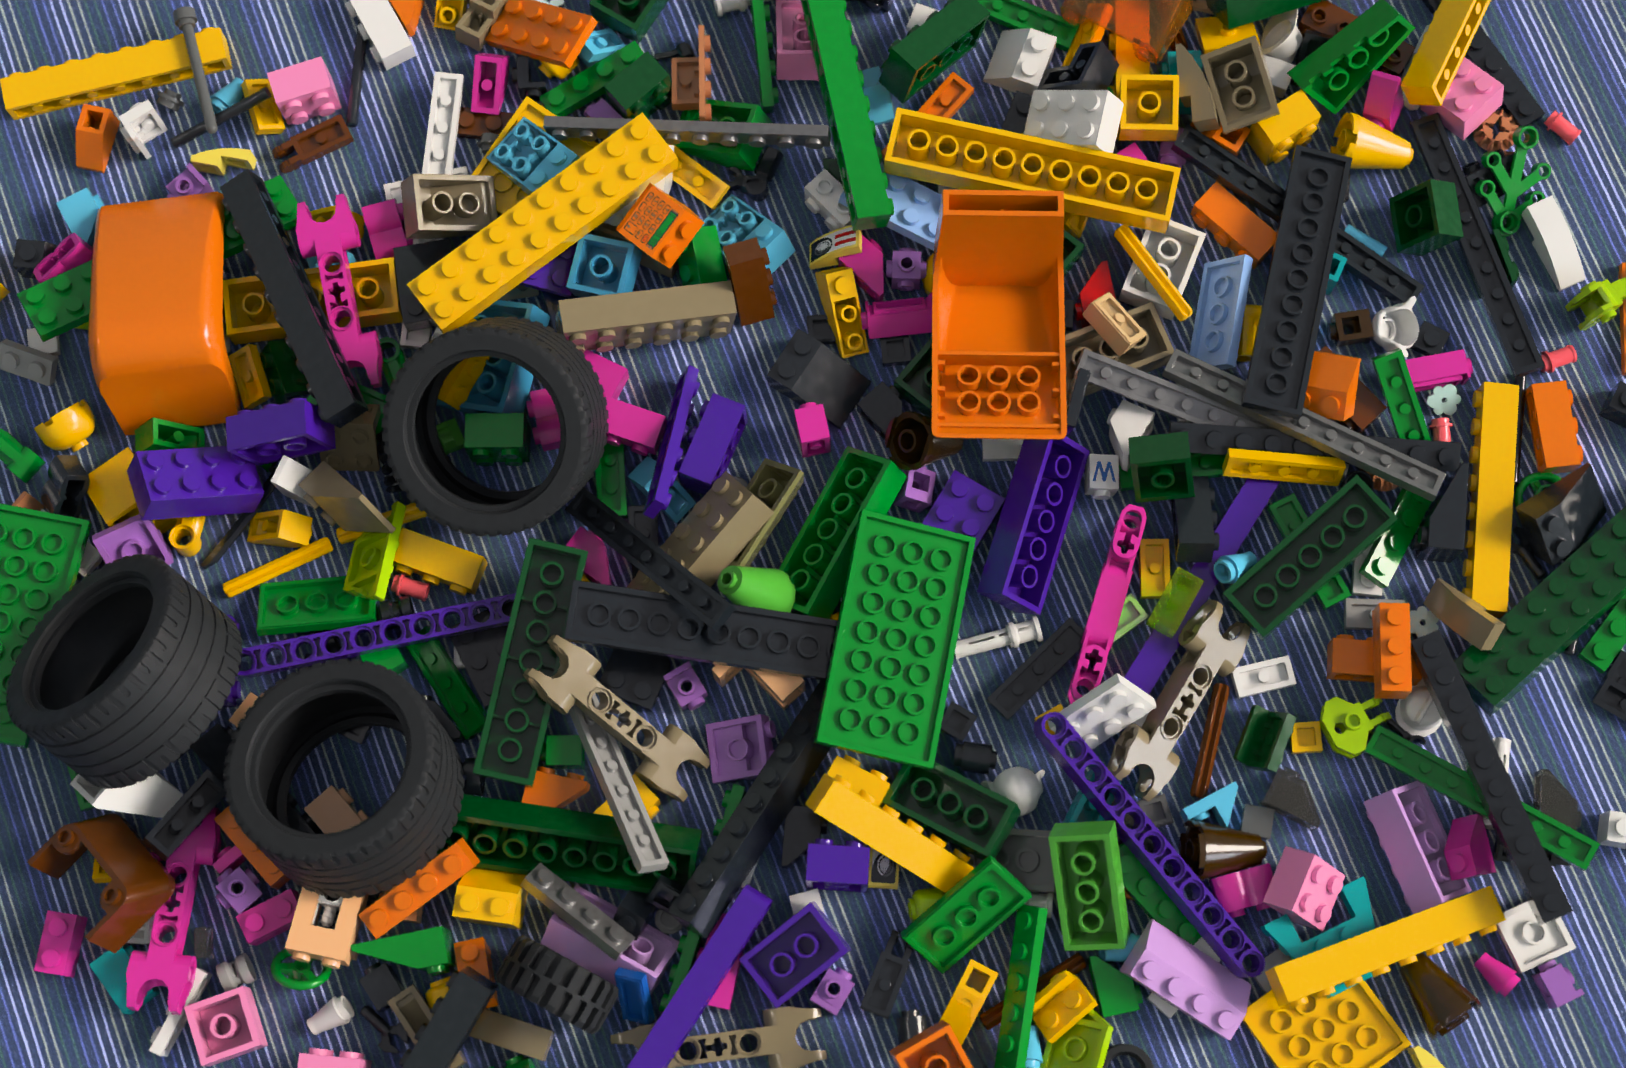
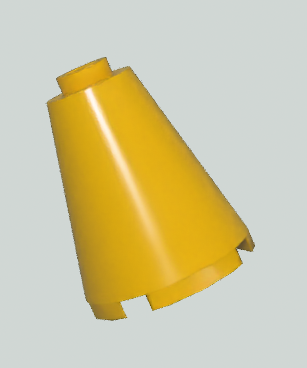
(1370, 144)

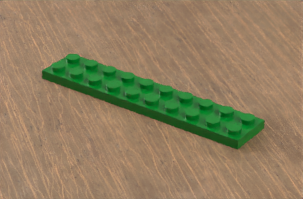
(65, 299)

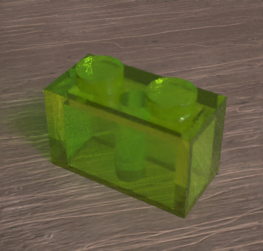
(1174, 602)

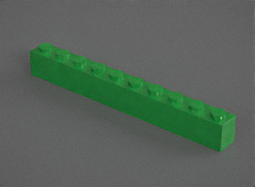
(848, 113)

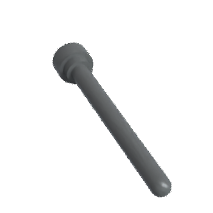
(186, 20)

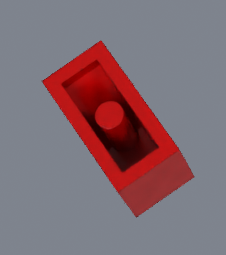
(1097, 286)

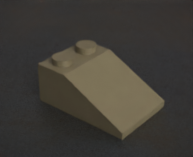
(1240, 84)
(447, 205)
(342, 502)

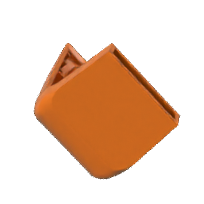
(160, 312)
(999, 316)

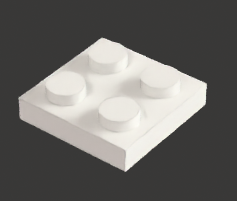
(1530, 943)

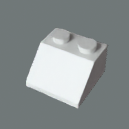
(1020, 60)

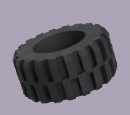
(557, 984)

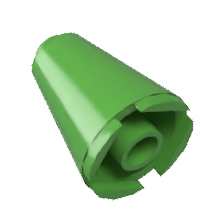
(757, 587)

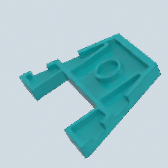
(1358, 904)

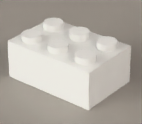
(1075, 117)
(1174, 254)

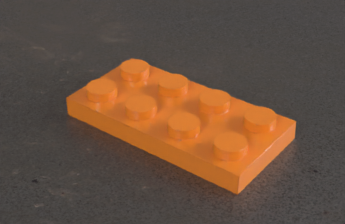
(541, 31)

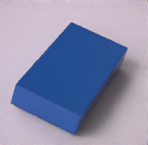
(634, 996)

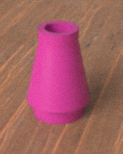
(1497, 974)

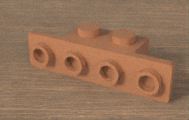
(690, 82)

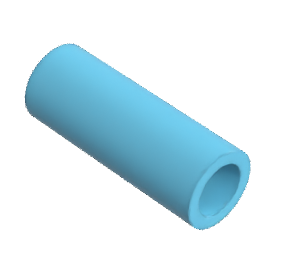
(1365, 239)

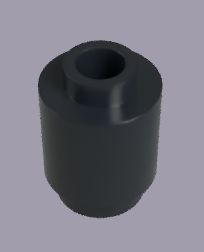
(974, 757)
(910, 1025)

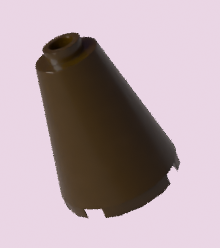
(914, 444)
(1218, 849)
(1437, 996)

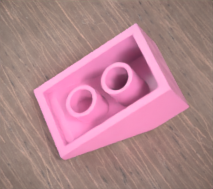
(793, 45)

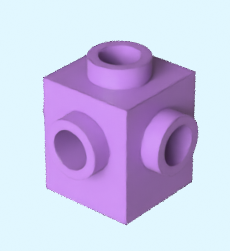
(906, 269)
(243, 900)

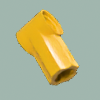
(1248, 332)
(187, 527)

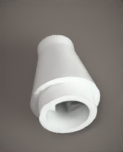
(331, 1015)

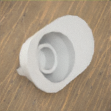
(1282, 37)
(1418, 712)

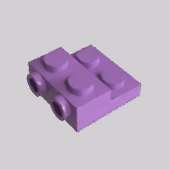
(132, 538)
(739, 747)

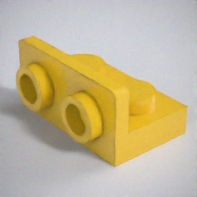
(1061, 1005)

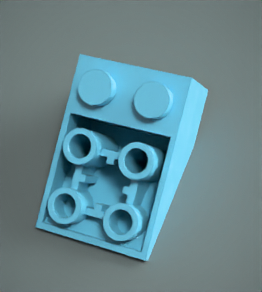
(530, 156)
(740, 222)

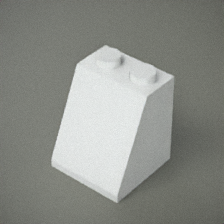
(148, 798)

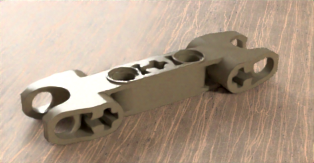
(576, 686)
(1151, 744)
(774, 1040)

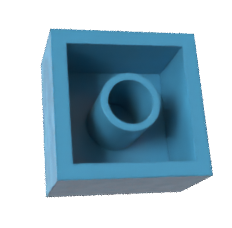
(603, 267)

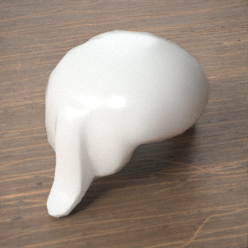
(1396, 326)
(1018, 786)

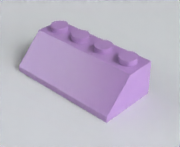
(1414, 845)
(648, 954)
(1188, 980)

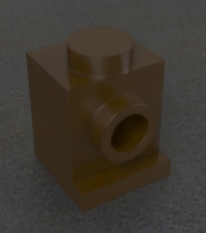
(1358, 321)

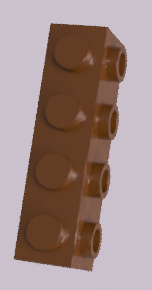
(1331, 19)

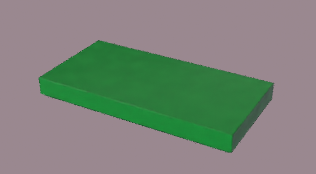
(310, 606)
(966, 914)

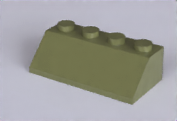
(776, 487)

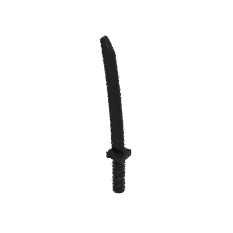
(239, 525)

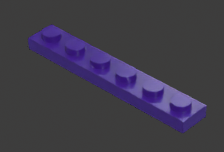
(670, 449)

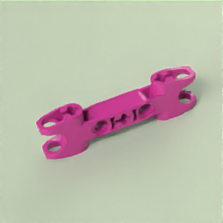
(329, 243)
(1108, 602)
(165, 962)

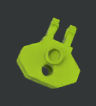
(1599, 301)
(1352, 723)

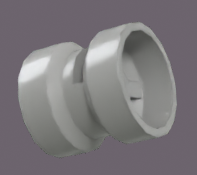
(236, 972)

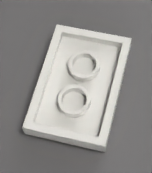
(1107, 710)

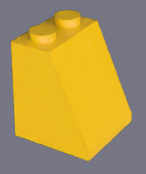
(113, 493)
(491, 898)

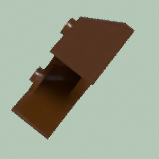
(138, 878)

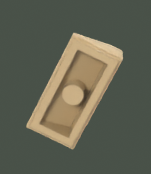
(1113, 324)

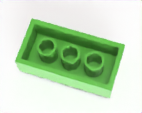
(1089, 885)

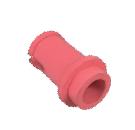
(1562, 127)
(1558, 358)
(1441, 429)
(410, 587)

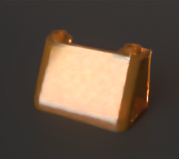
(1144, 23)

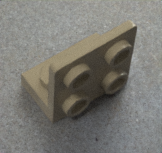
(356, 444)

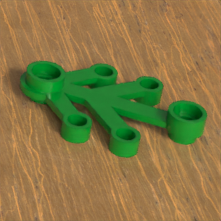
(1512, 184)

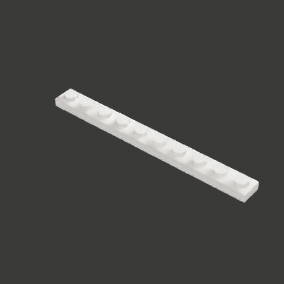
(438, 158)

